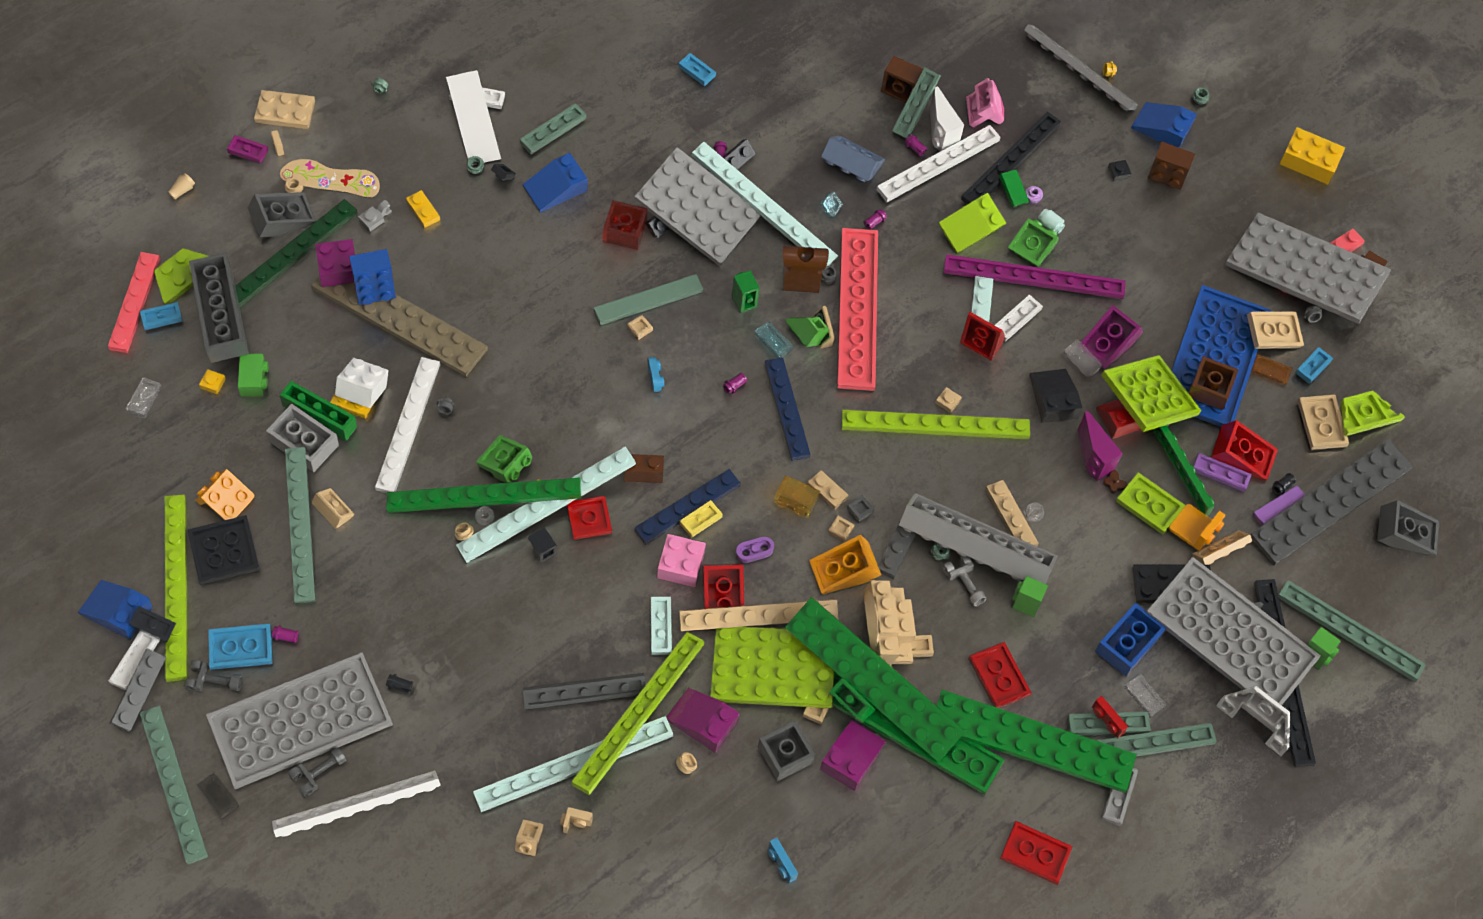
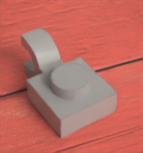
(374, 217)

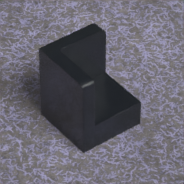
(543, 544)

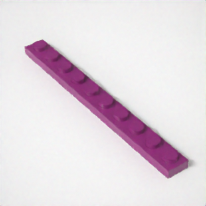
(1035, 276)

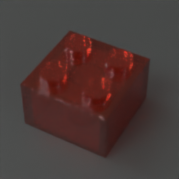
(625, 224)

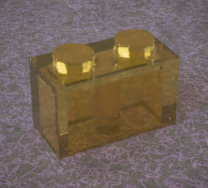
(796, 496)

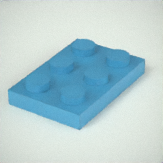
(240, 646)

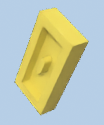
(701, 519)

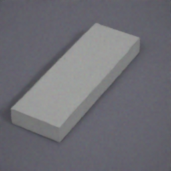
(1117, 803)

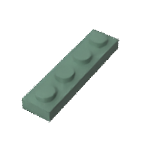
(916, 103)
(553, 128)
(1091, 725)

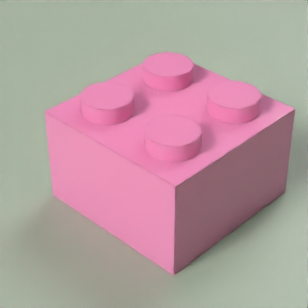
(681, 560)

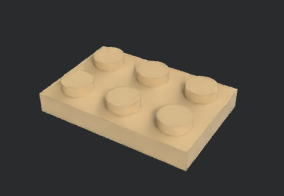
(284, 109)
(1275, 330)
(1322, 422)

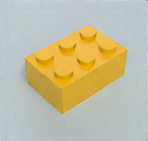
(1312, 155)

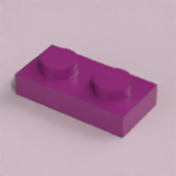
(247, 149)

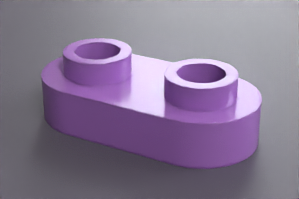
(753, 548)

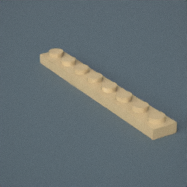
(746, 615)

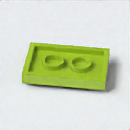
(1150, 503)

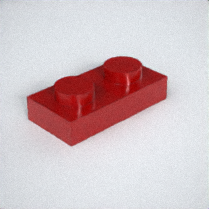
(1112, 720)

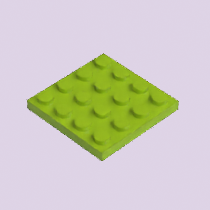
(1151, 393)

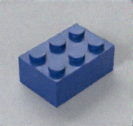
(372, 277)
(1130, 639)

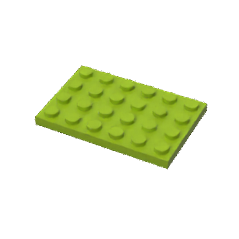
(768, 669)

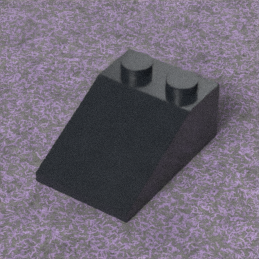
(1055, 395)

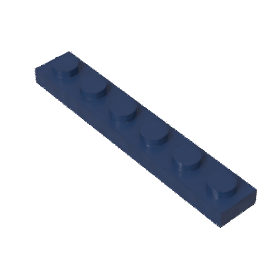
(787, 409)
(671, 516)

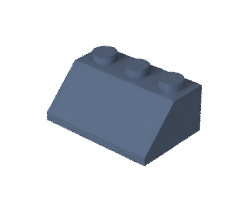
(852, 158)

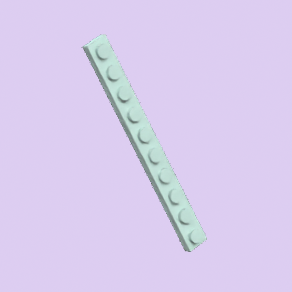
(758, 200)
(536, 511)
(563, 768)

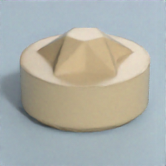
(686, 763)

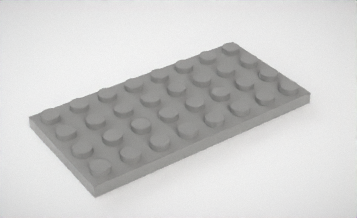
(1308, 267)
(1232, 633)
(298, 720)

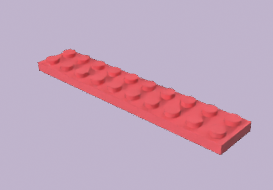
(858, 309)

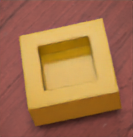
(212, 381)

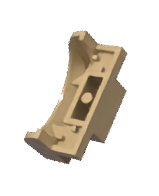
(889, 622)

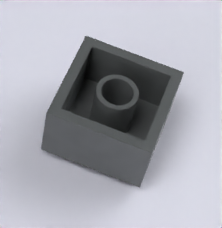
(786, 750)

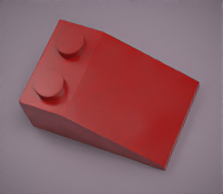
(982, 336)
(1244, 450)
(723, 585)

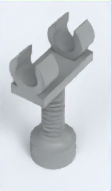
(977, 597)

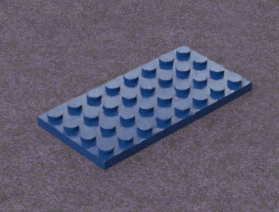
(1222, 333)

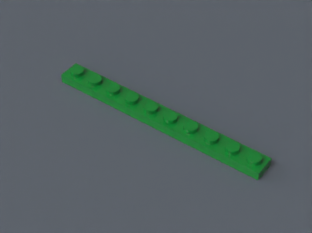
(483, 495)

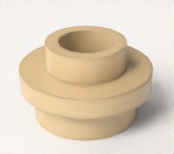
(293, 182)
(463, 531)

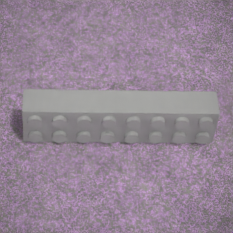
(976, 540)

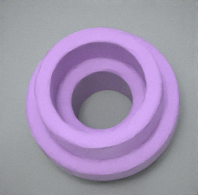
(1034, 198)

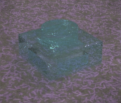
(831, 204)

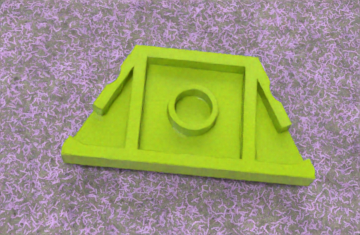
(175, 275)
(1366, 412)

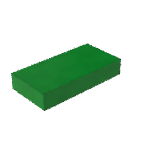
(1014, 188)

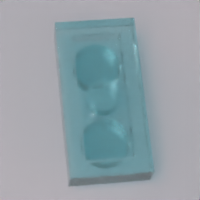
(773, 340)

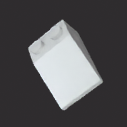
(945, 123)

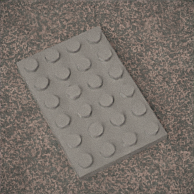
(697, 206)

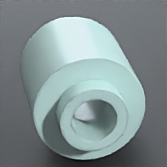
(1051, 220)

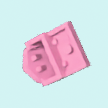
(985, 104)

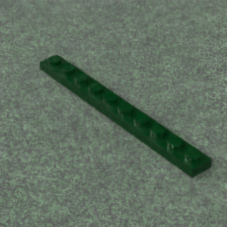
(294, 251)

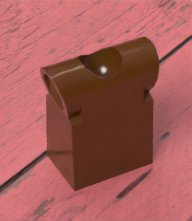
(803, 268)

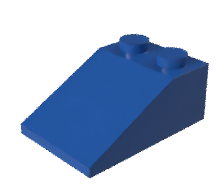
(1164, 122)
(556, 183)
(114, 607)

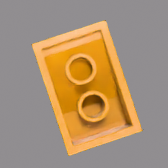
(845, 566)

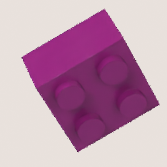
(335, 262)

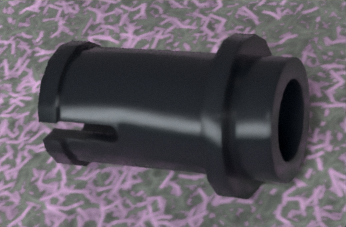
(1279, 487)
(399, 683)

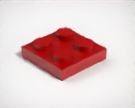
(589, 517)

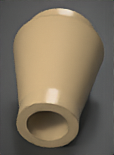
(181, 186)

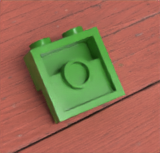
(1034, 242)
(505, 459)

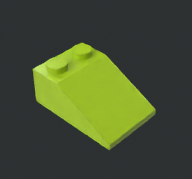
(972, 223)

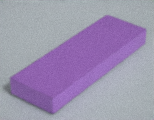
(1221, 472)
(1278, 505)

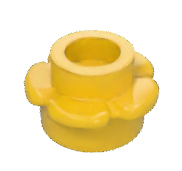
(1109, 69)

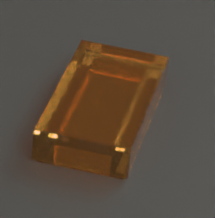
(1271, 369)

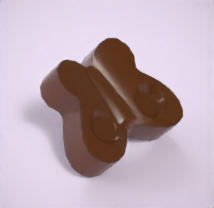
(1114, 482)

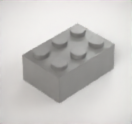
(299, 430)

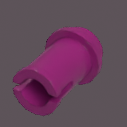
(916, 145)
(720, 147)
(876, 218)
(734, 383)
(285, 634)

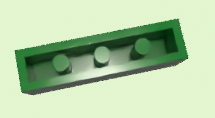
(321, 410)

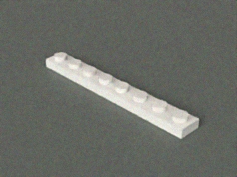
(938, 163)
(407, 425)
(348, 806)

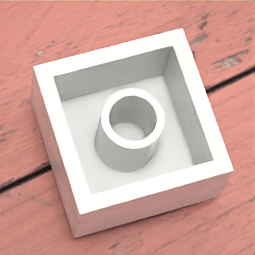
(361, 382)

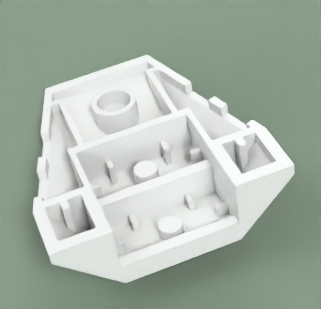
(1264, 710)

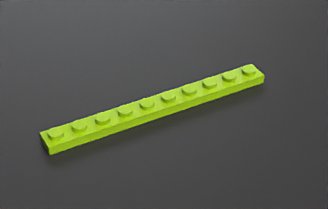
(935, 424)
(176, 587)
(637, 713)

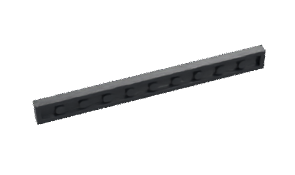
(1299, 739)

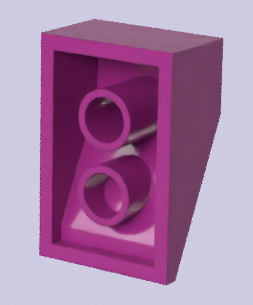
(1112, 336)
(1098, 449)
(703, 718)
(852, 755)

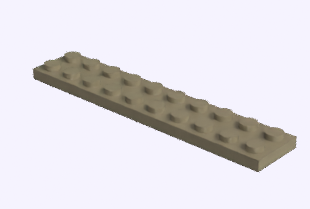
(412, 326)

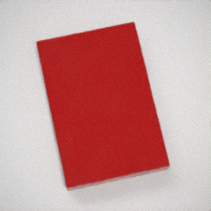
(999, 675)
(1036, 852)

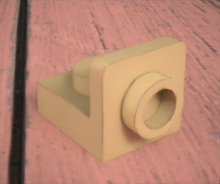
(577, 817)
(528, 837)

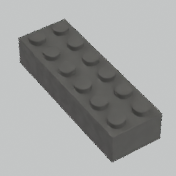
(218, 307)

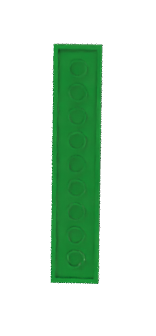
(875, 679)
(1040, 742)
(964, 761)

